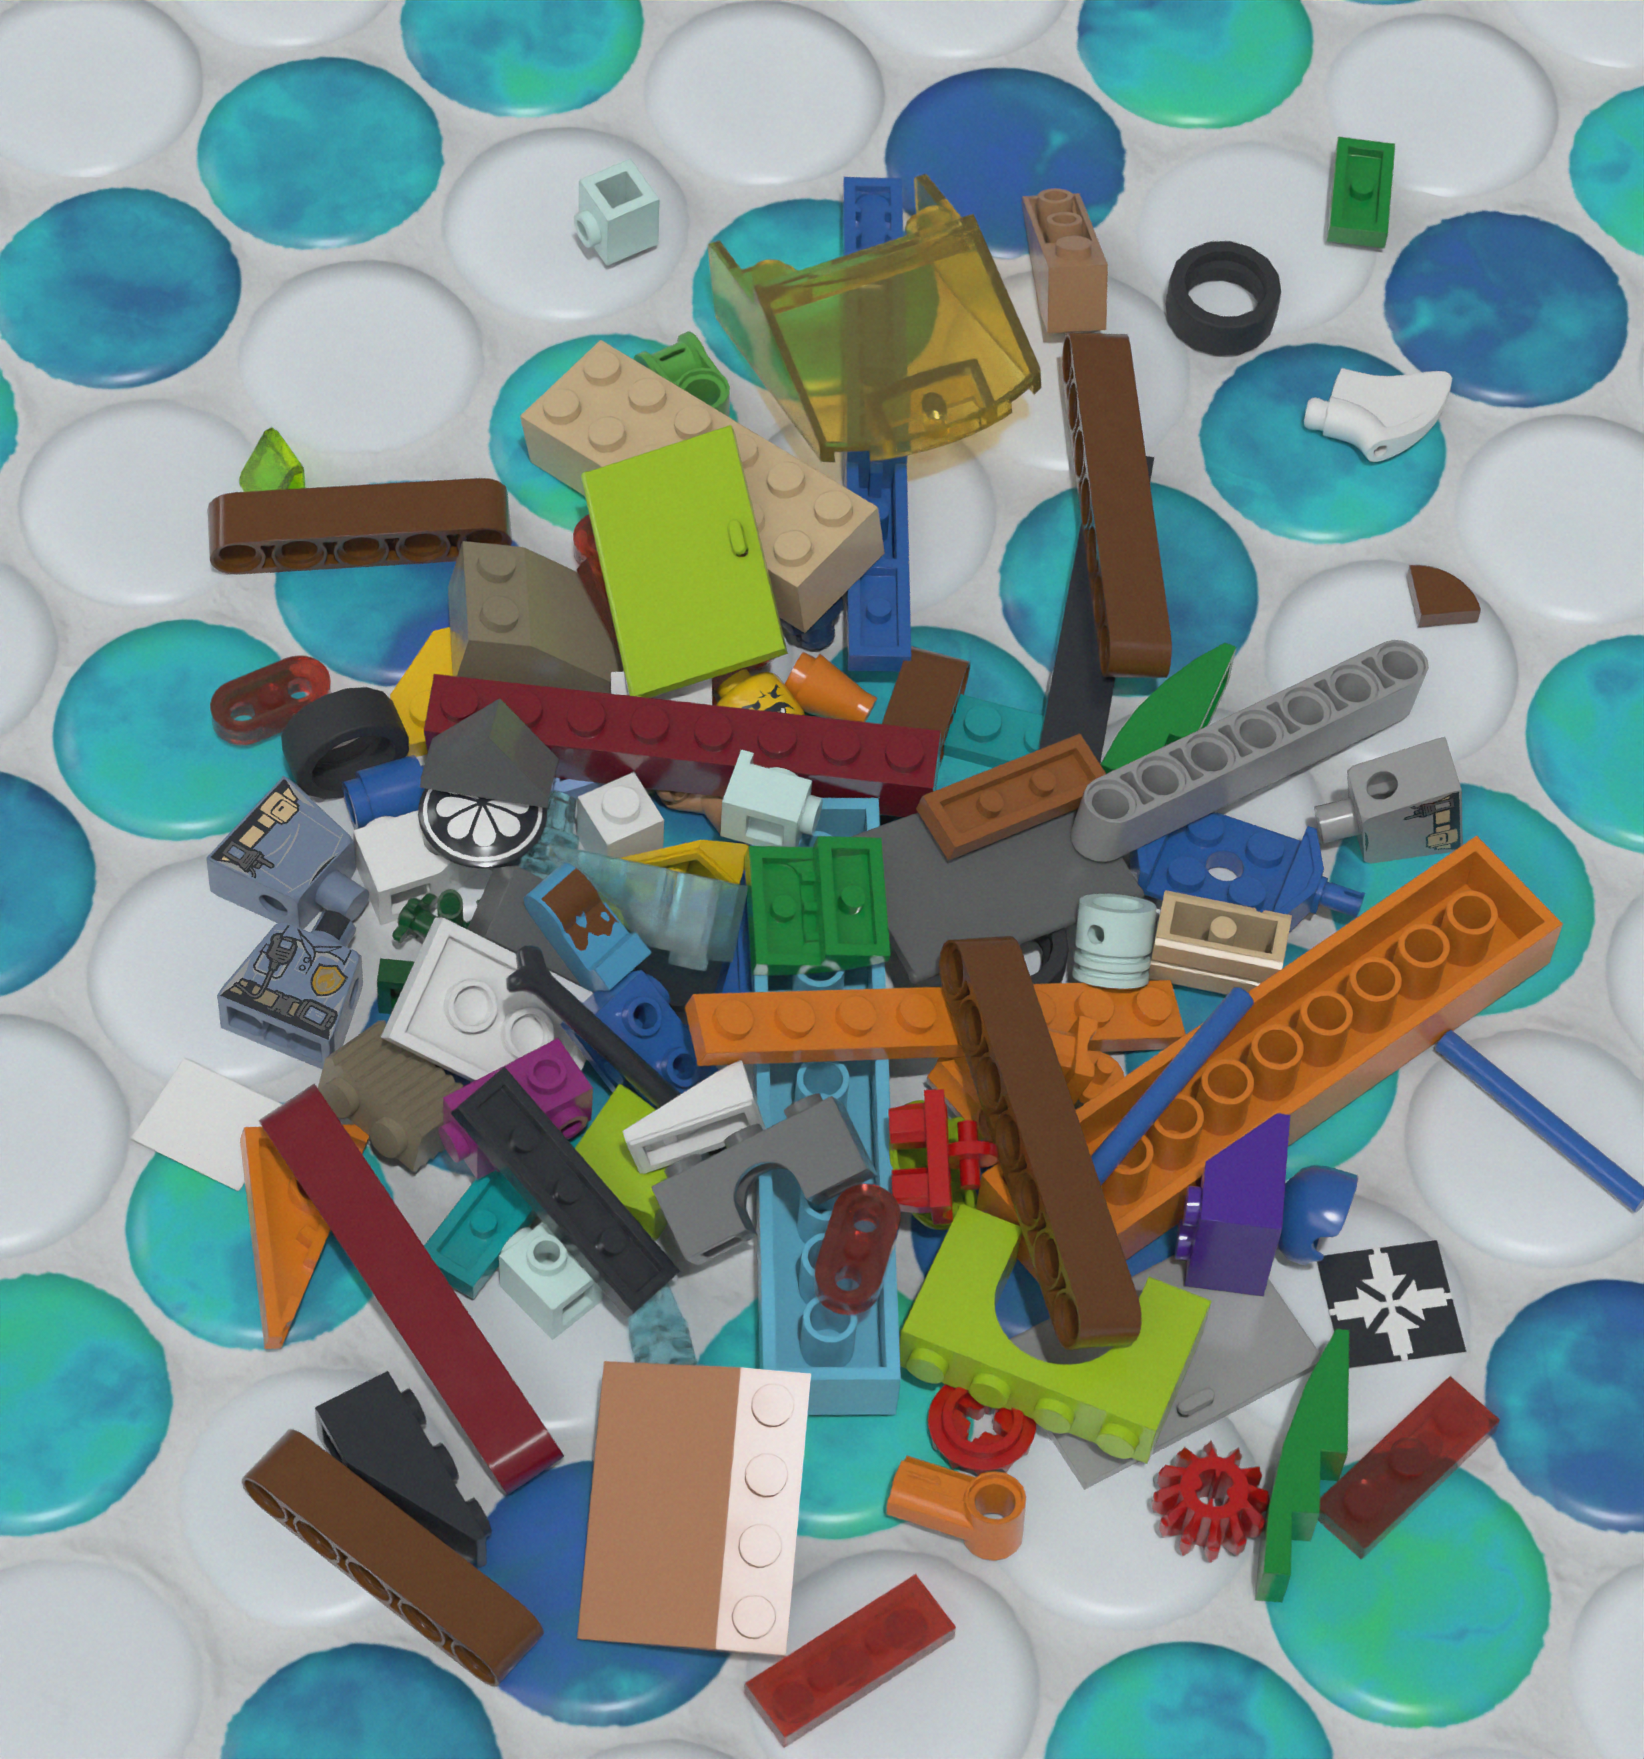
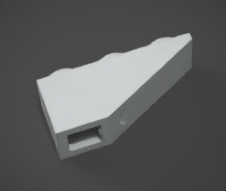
(400, 867)

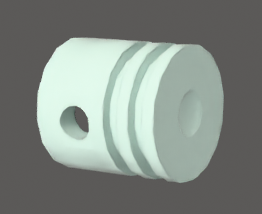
(1114, 941)

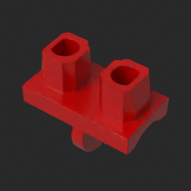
(927, 1127)

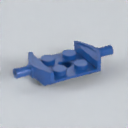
(1271, 868)

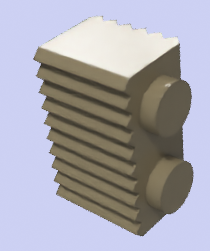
(388, 1095)

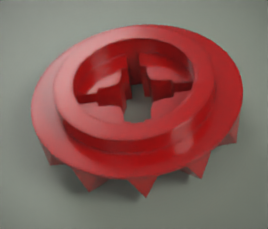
(988, 1452)

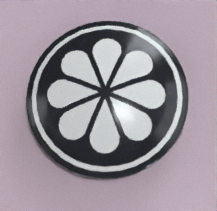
(479, 829)

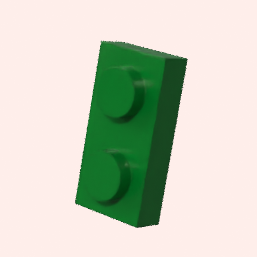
(1361, 192)

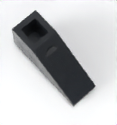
(383, 1442)

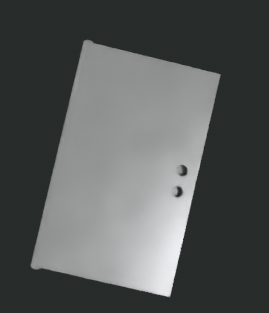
(1243, 1355)

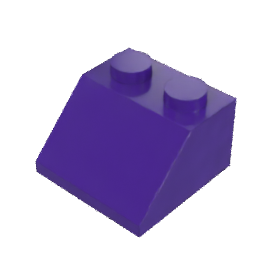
(1237, 1213)

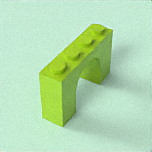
(1109, 1401)

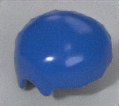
(1314, 1208)

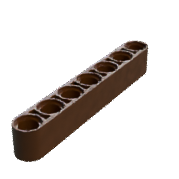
(1116, 506)
(1040, 1143)

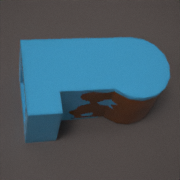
(584, 929)

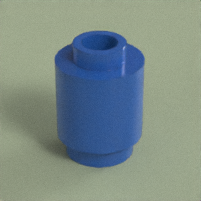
(384, 791)

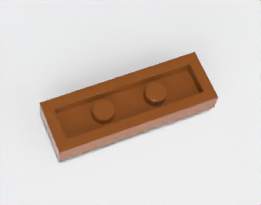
(1010, 797)

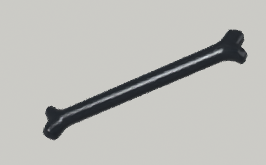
(536, 979)

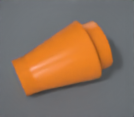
(827, 691)

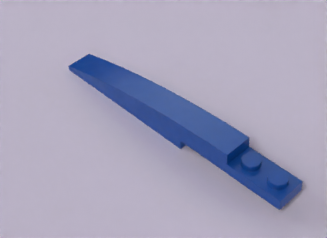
(881, 597)

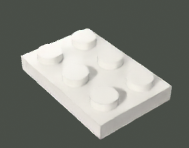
(461, 1011)

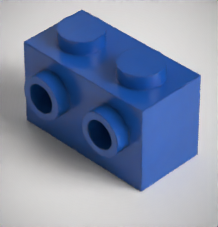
(644, 1020)

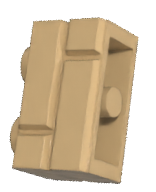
(1217, 944)

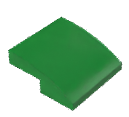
(817, 906)

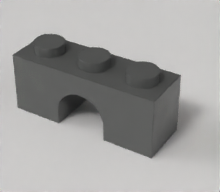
(709, 1196)

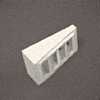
(695, 1120)

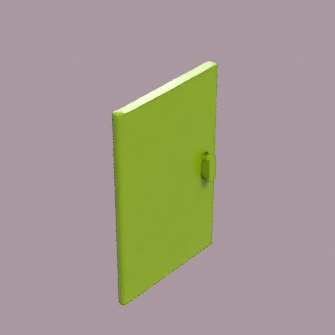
(673, 567)

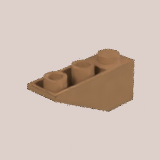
(1066, 262)

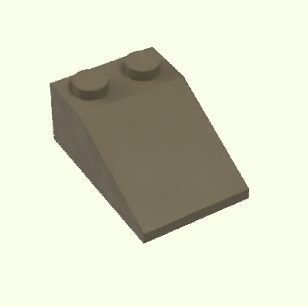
(526, 621)

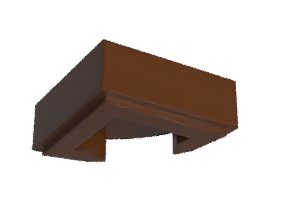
(1440, 597)

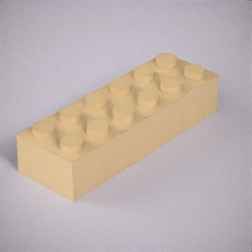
(809, 526)

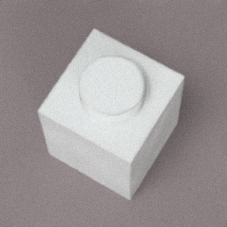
(619, 819)

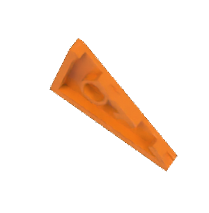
(284, 1230)

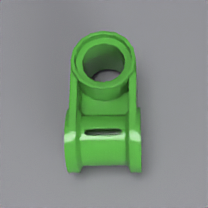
(690, 369)

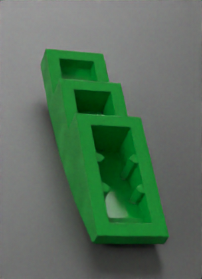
(1311, 1453)

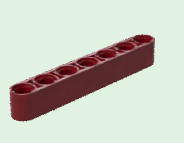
(411, 1289)

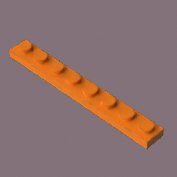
(907, 1022)

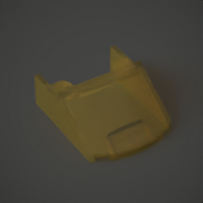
(885, 342)

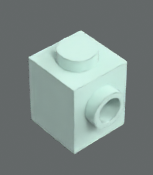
(617, 212)
(546, 1280)

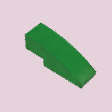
(1174, 709)

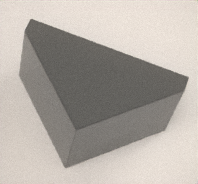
(492, 759)

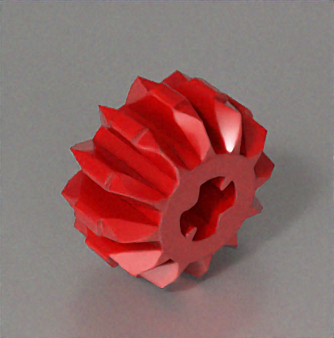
(1204, 1523)

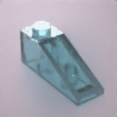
(666, 907)

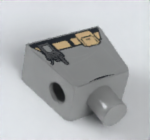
(1399, 805)

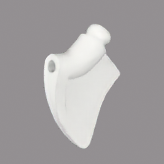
(1380, 411)

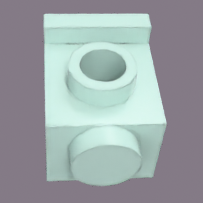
(768, 805)

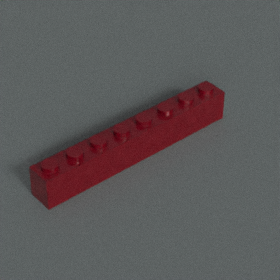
(698, 744)

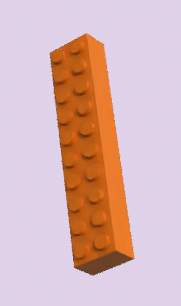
(1320, 1033)

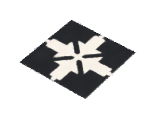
(1392, 1303)

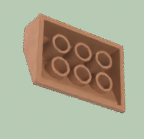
(694, 1507)

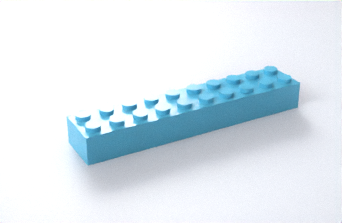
(848, 1356)

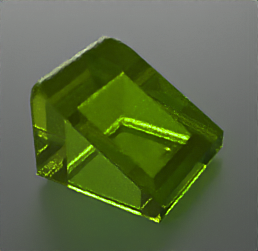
(272, 466)

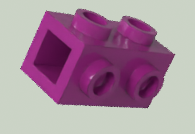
(548, 1078)

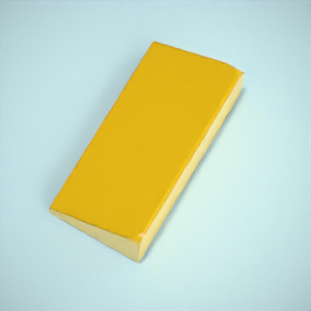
(700, 857)

